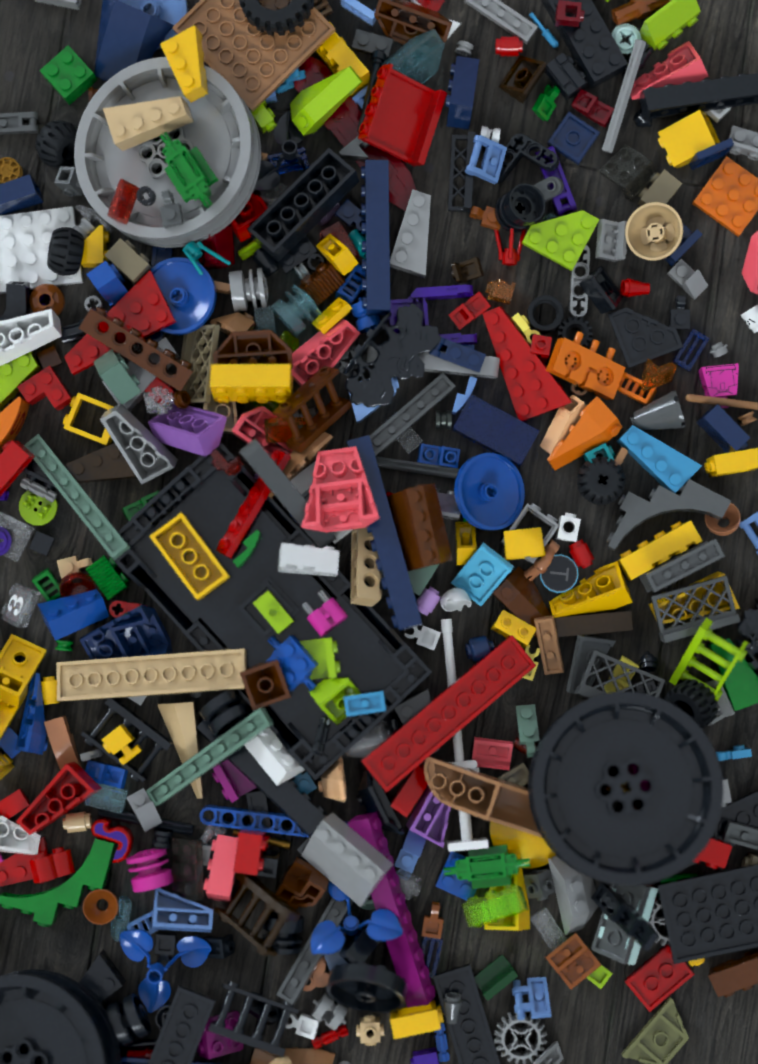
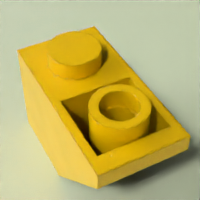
(95, 248)

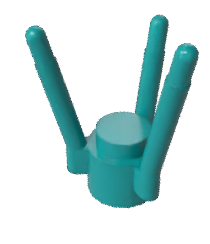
(193, 252)

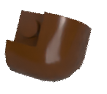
(301, 885)

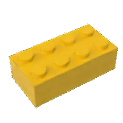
(251, 382)
(190, 556)

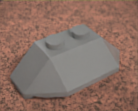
(573, 895)

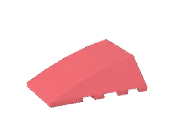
(339, 493)

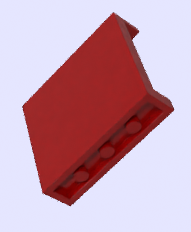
(401, 116)

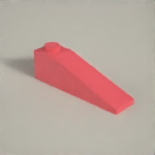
(680, 67)

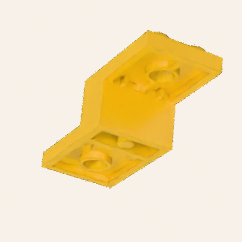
(16, 676)

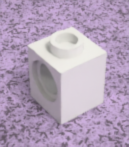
(561, 534)

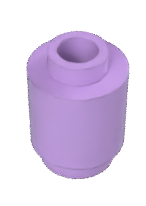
(428, 600)

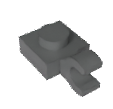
(171, 213)

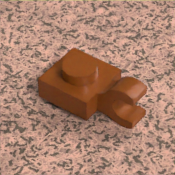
(488, 217)
(433, 924)

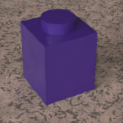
(425, 1056)

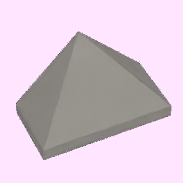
(551, 1055)

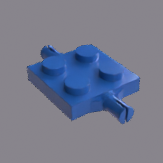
(294, 662)

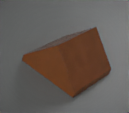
(265, 684)

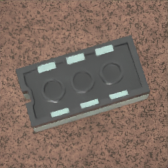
(610, 938)

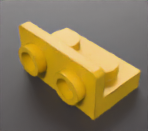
(510, 625)

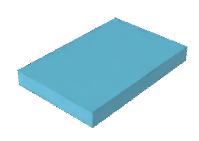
(482, 574)

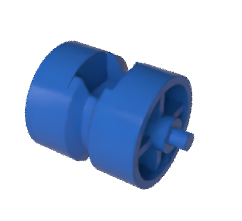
(364, 322)

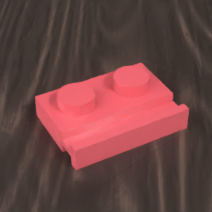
(492, 753)

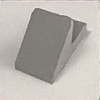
(689, 280)
(144, 810)

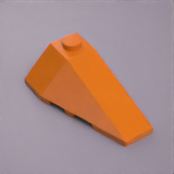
(592, 430)

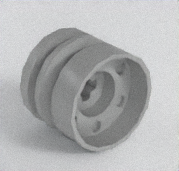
(248, 289)

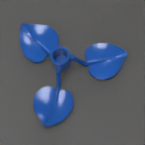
(328, 938)
(154, 990)

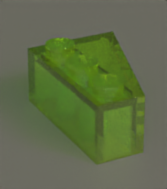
(494, 906)

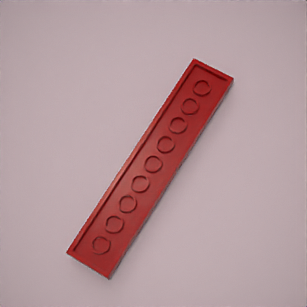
(448, 713)

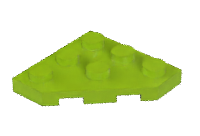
(562, 237)

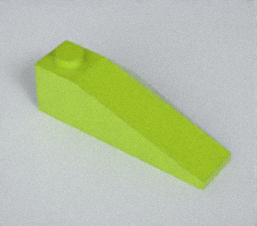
(321, 100)

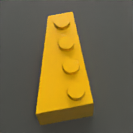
(339, 56)
(659, 549)

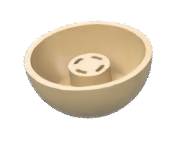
(647, 224)

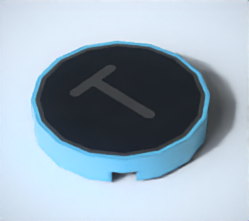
(560, 574)

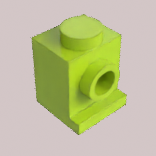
(264, 118)

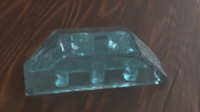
(418, 57)

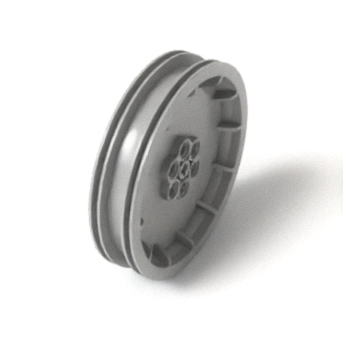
(220, 130)

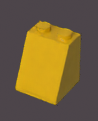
(687, 138)

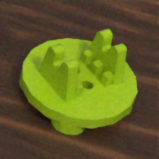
(44, 512)

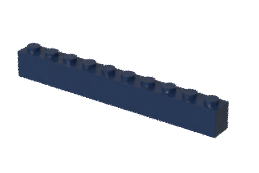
(387, 544)

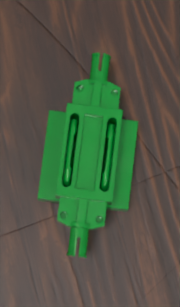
(188, 171)
(488, 867)

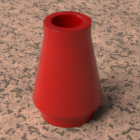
(634, 288)

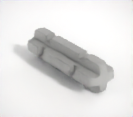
(38, 489)

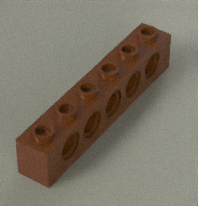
(91, 326)

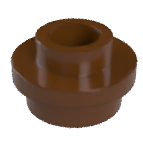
(181, 399)

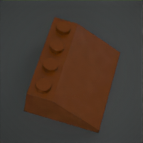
(420, 526)

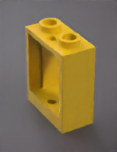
(70, 418)
(732, 463)
(416, 1020)

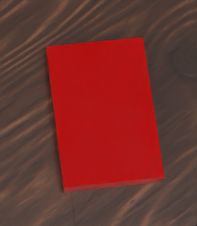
(658, 978)

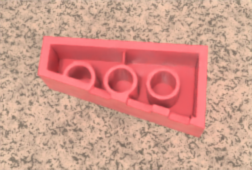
(322, 351)

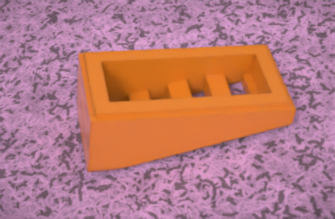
(632, 394)

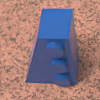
(108, 282)
(73, 613)

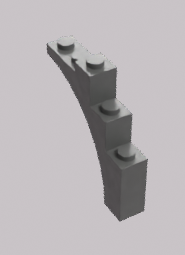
(692, 499)

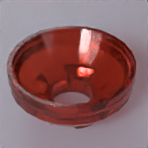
(69, 588)

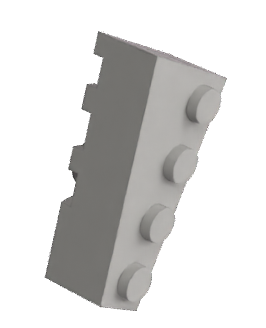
(412, 240)
(143, 376)

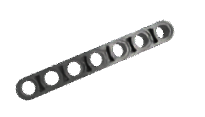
(282, 489)

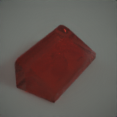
(123, 202)

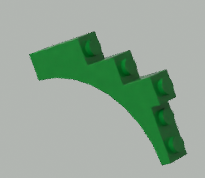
(47, 903)

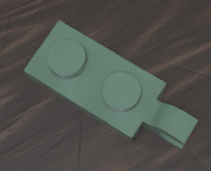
(527, 727)

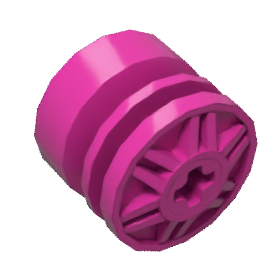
(149, 870)

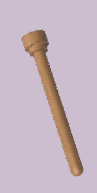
(722, 401)

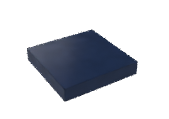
(573, 138)
(711, 154)

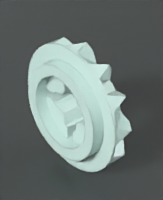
(626, 30)

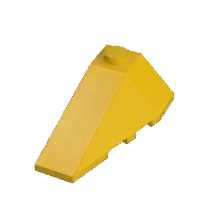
(598, 593)

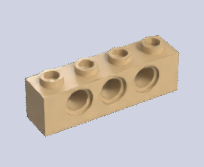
(360, 592)

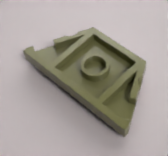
(659, 1037)

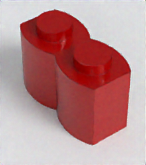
(52, 865)

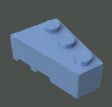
(179, 914)

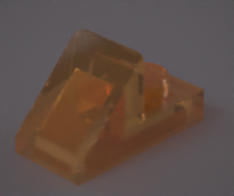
(656, 376)

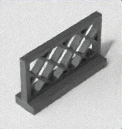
(690, 628)
(590, 692)

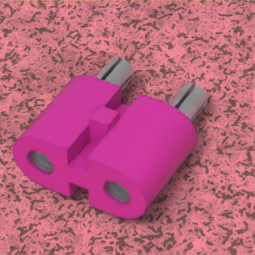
(327, 616)

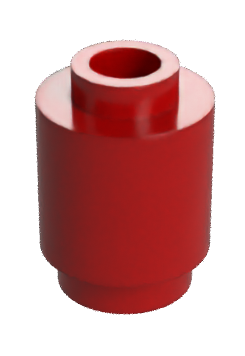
(508, 46)
(581, 554)

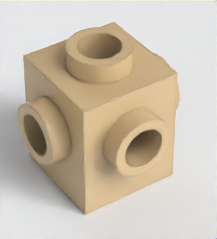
(370, 1022)

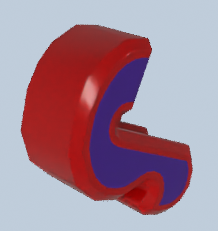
(117, 834)

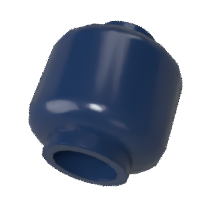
(478, 648)

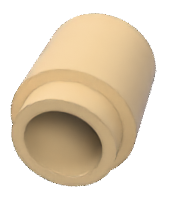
(77, 822)

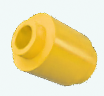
(49, 690)

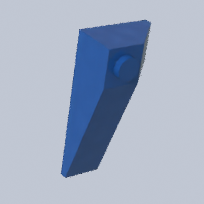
(32, 728)

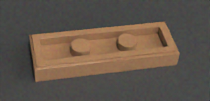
(549, 645)

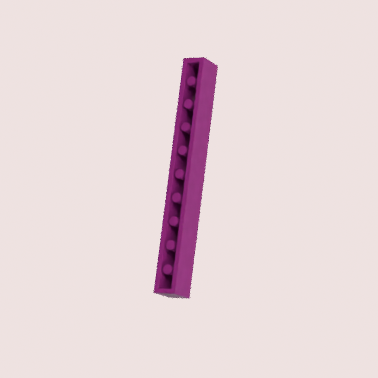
(405, 949)

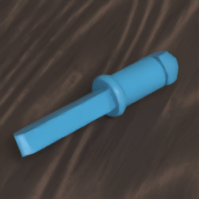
(545, 32)

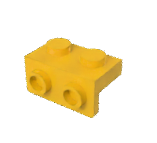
(329, 317)

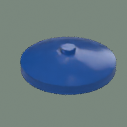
(187, 294)
(489, 491)

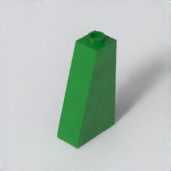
(741, 683)

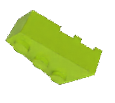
(14, 374)

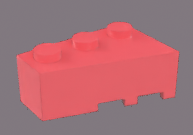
(221, 869)

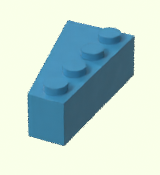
(661, 461)

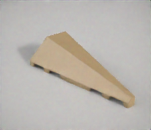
(181, 725)

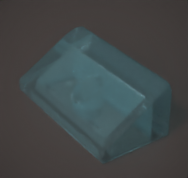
(108, 799)

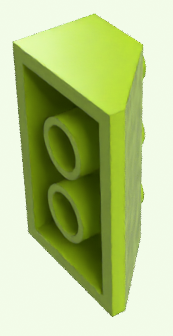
(669, 22)

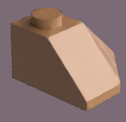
(235, 322)

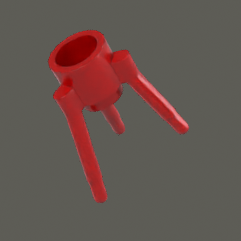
(510, 255)

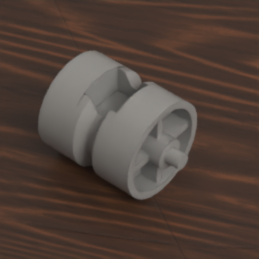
(331, 1013)

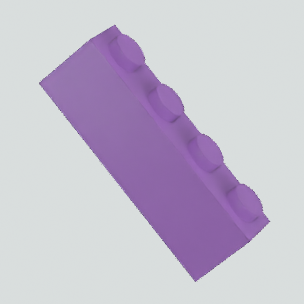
(189, 429)

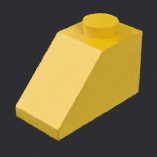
(337, 254)
(465, 542)

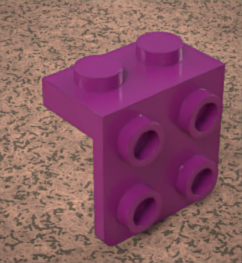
(232, 780)
(215, 1045)

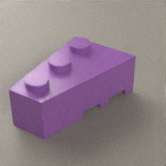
(430, 818)

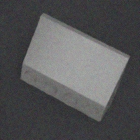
(346, 859)

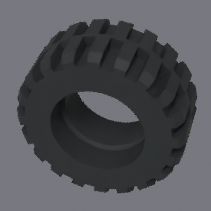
(277, 20)

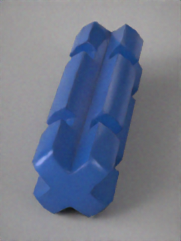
(442, 1044)

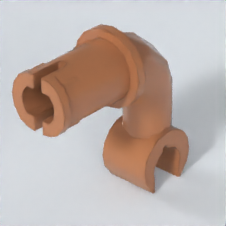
(540, 565)

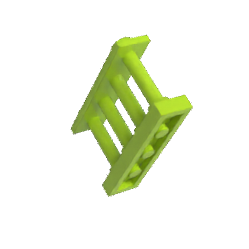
(697, 646)

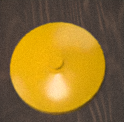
(527, 844)

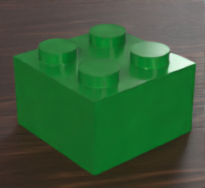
(68, 75)

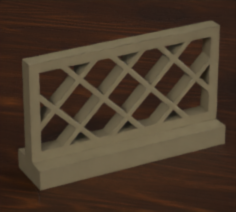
(195, 354)

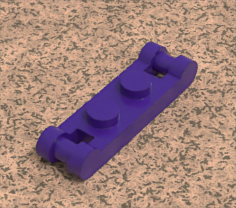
(566, 193)

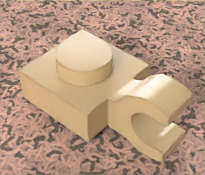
(72, 565)

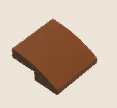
(573, 961)

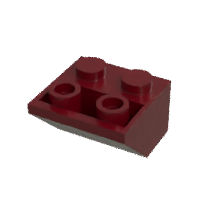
(221, 244)

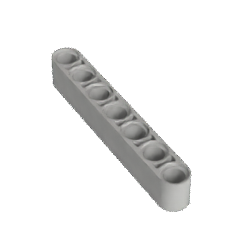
(489, 369)

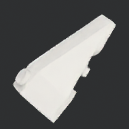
(16, 840)

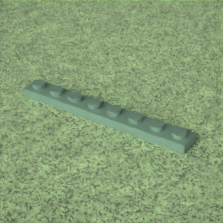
(77, 497)
(209, 757)

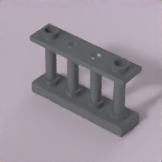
(681, 565)

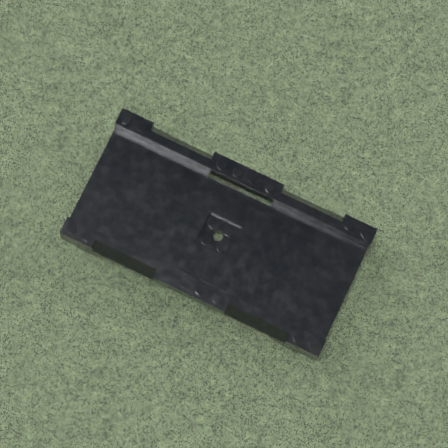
(366, 645)

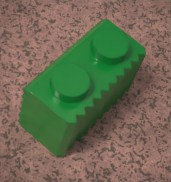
(107, 577)

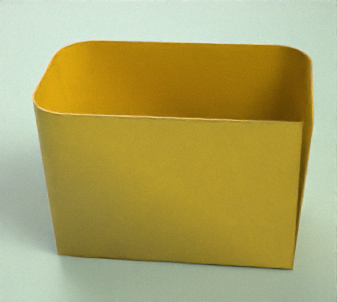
(523, 543)

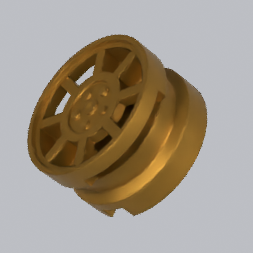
(9, 170)

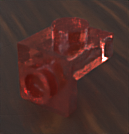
(220, 463)

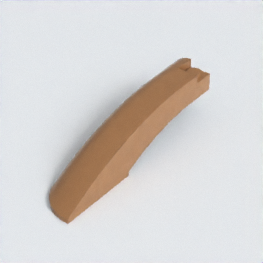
(480, 795)

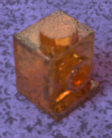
(500, 291)

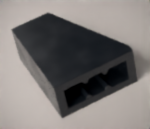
(359, 947)

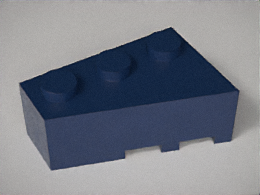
(462, 92)

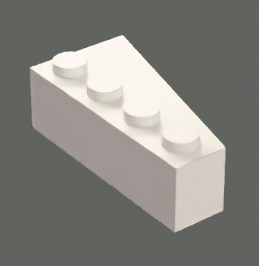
(27, 333)

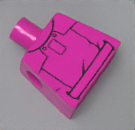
(720, 380)

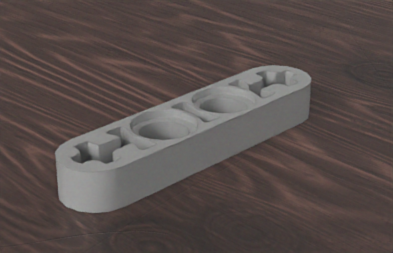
(575, 280)

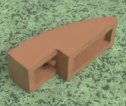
(62, 741)

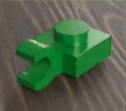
(545, 103)

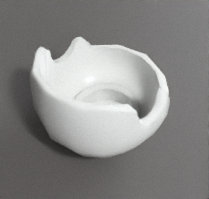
(455, 599)

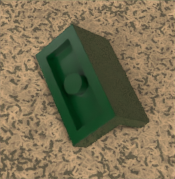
(495, 977)

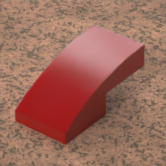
(469, 310)
(13, 804)

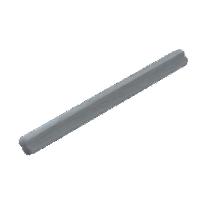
(624, 95)

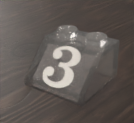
(20, 605)

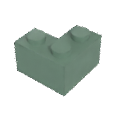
(114, 373)

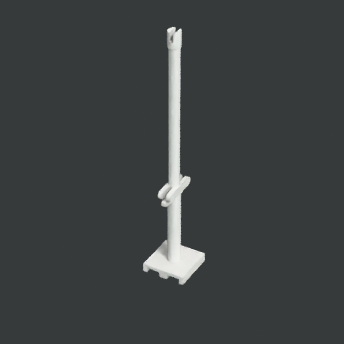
(467, 841)

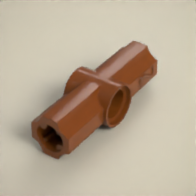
(636, 10)

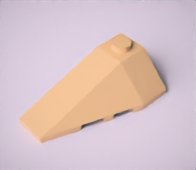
(334, 781)

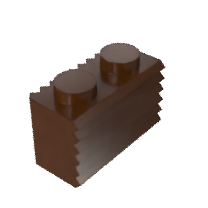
(322, 282)

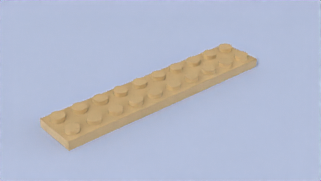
(151, 675)

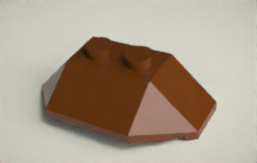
(406, 20)
(253, 348)

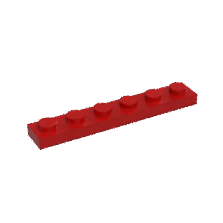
(248, 510)

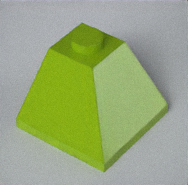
(330, 697)

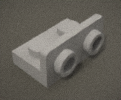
(744, 142)

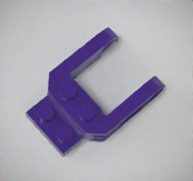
(435, 293)

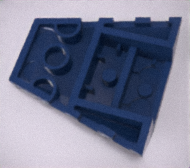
(126, 37)
(129, 635)

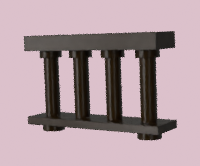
(272, 903)

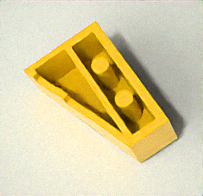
(187, 62)

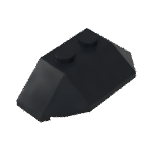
(376, 800)

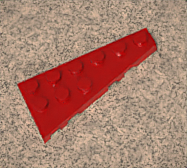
(139, 308)
(525, 374)

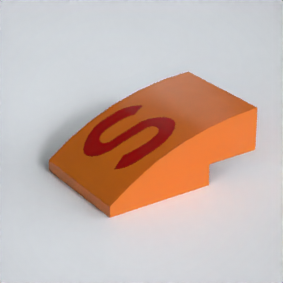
(12, 420)

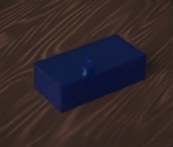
(495, 430)

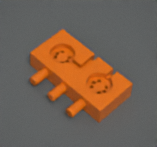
(586, 367)

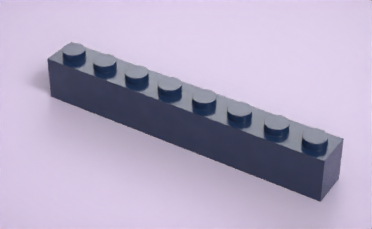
(376, 237)

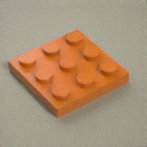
(730, 196)

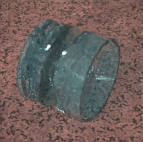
(295, 310)

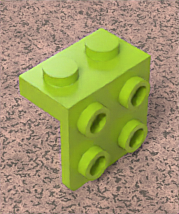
(323, 652)

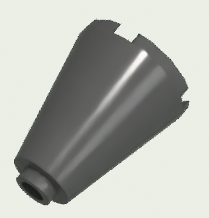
(660, 414)

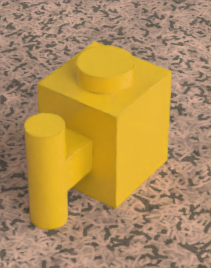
(118, 741)

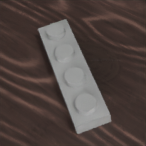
(505, 18)

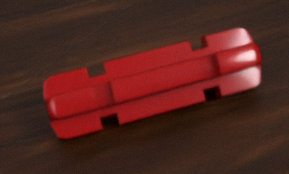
(330, 1036)

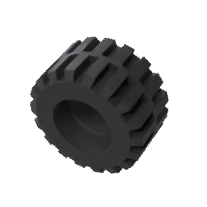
(694, 701)

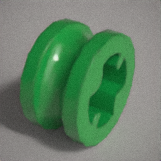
(64, 645)

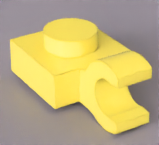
(522, 325)

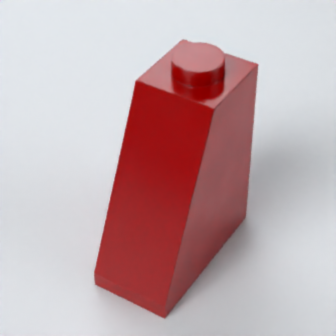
(410, 791)

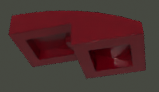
(592, 108)

